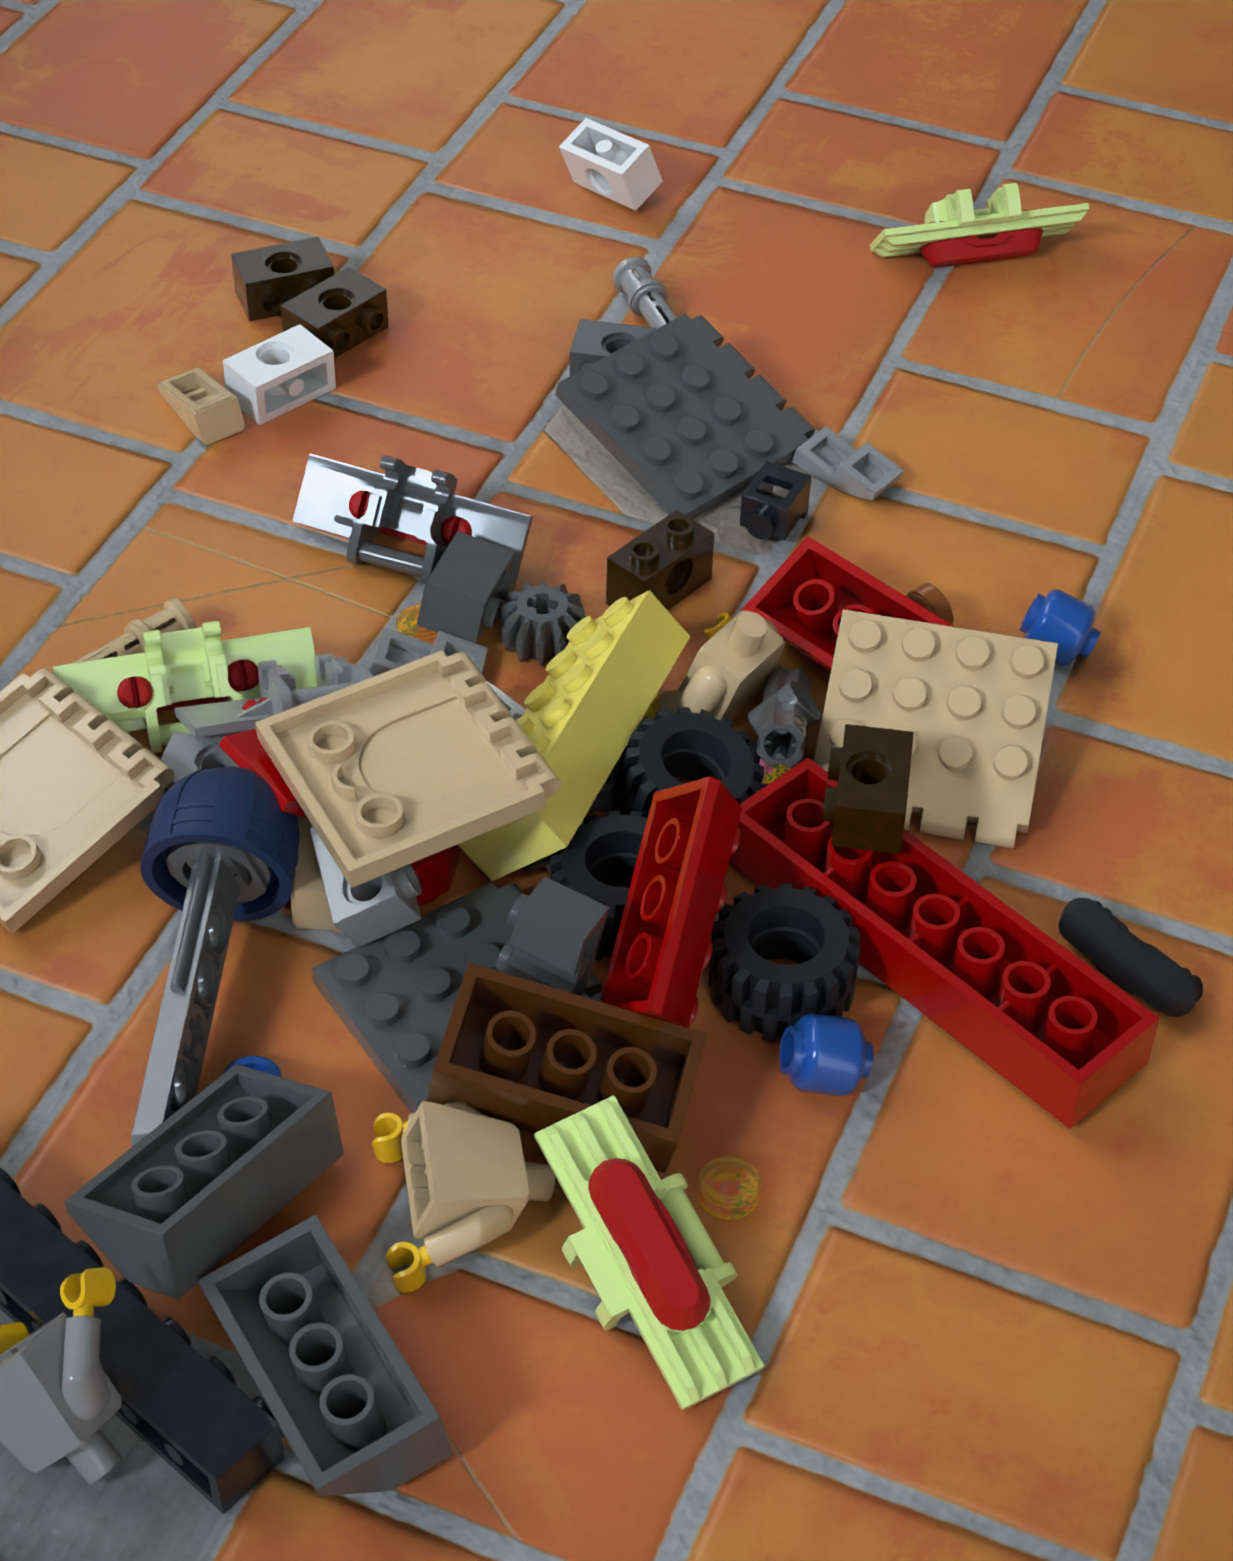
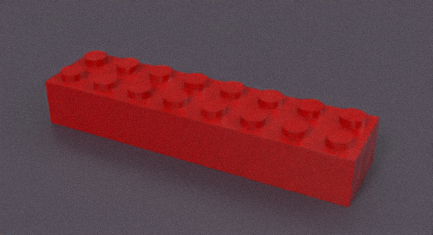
(956, 952)

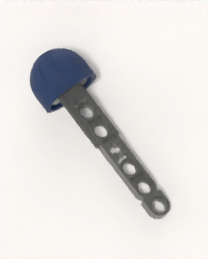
(219, 858)

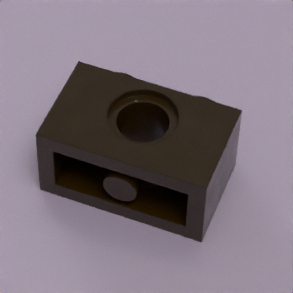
(277, 274)
(339, 310)
(666, 559)
(871, 788)

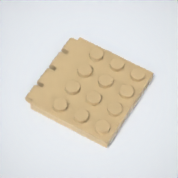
(972, 709)
(407, 764)
(65, 790)

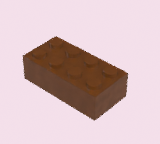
(549, 1053)

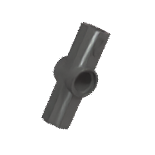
(784, 717)

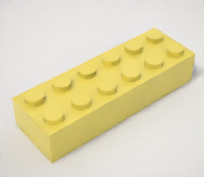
(584, 722)

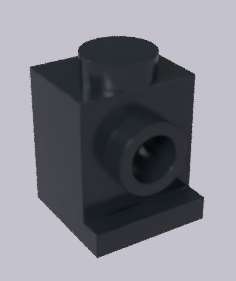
(771, 514)

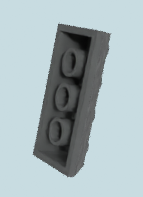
(208, 1178)
(326, 1364)

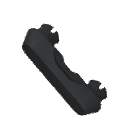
(1128, 960)

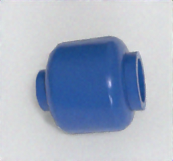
(1063, 621)
(825, 1054)

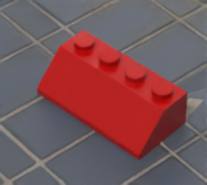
(812, 590)
(674, 901)

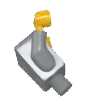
(55, 1384)

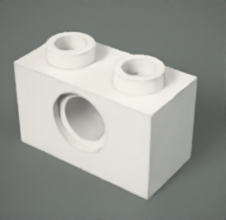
(611, 164)
(280, 374)

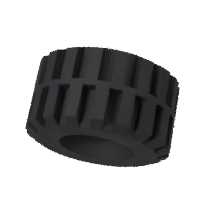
(686, 748)
(596, 859)
(788, 927)

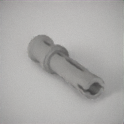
(644, 294)

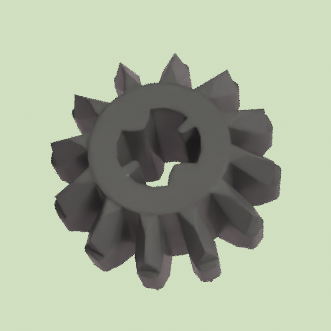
(538, 620)

